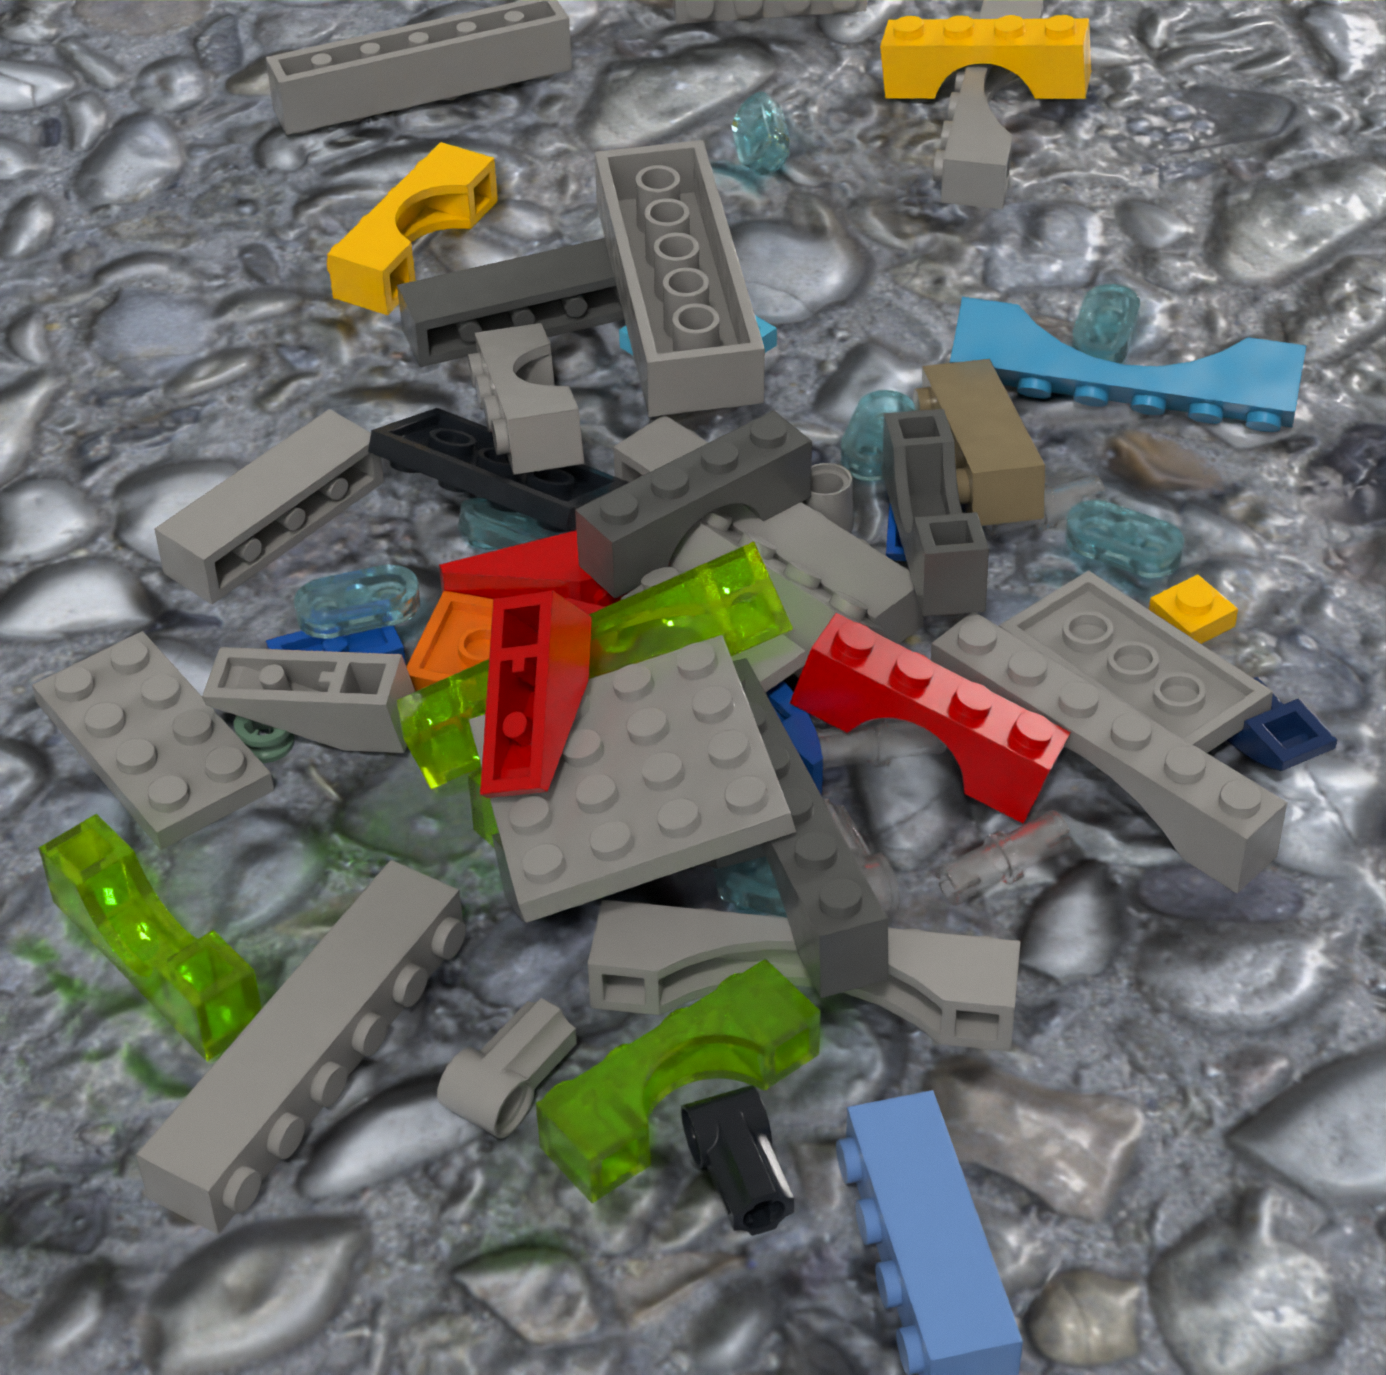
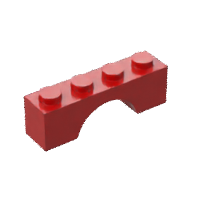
(998, 744)

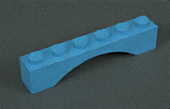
(1245, 382)

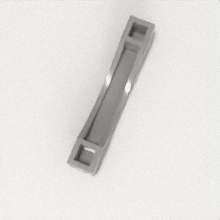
(974, 145)
(1201, 804)
(668, 955)

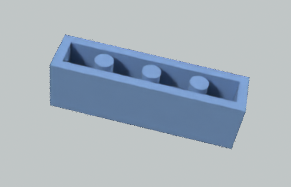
(927, 1240)

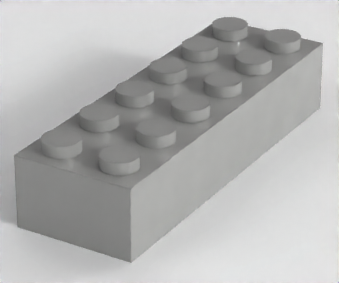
(679, 279)

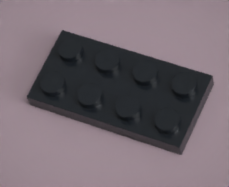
(465, 460)

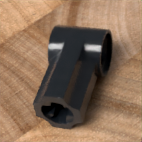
(734, 1142)

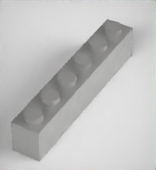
(418, 64)
(797, 533)
(301, 1048)

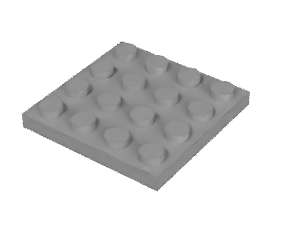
(647, 785)

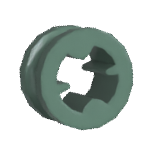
(265, 747)

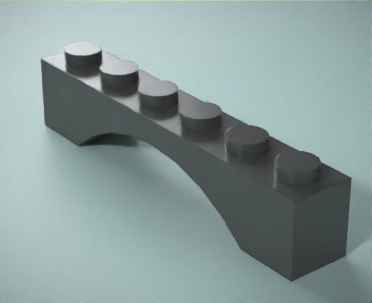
(822, 888)

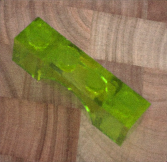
(189, 980)
(744, 1031)

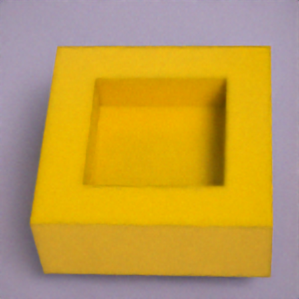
(1195, 609)

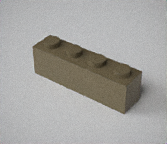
(994, 454)

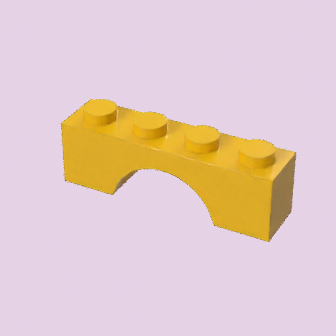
(1044, 53)
(442, 192)

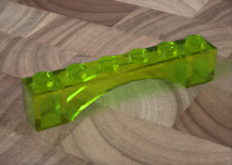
(714, 599)

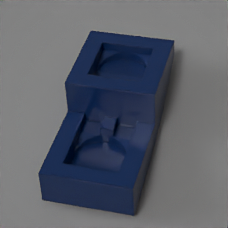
(1283, 735)

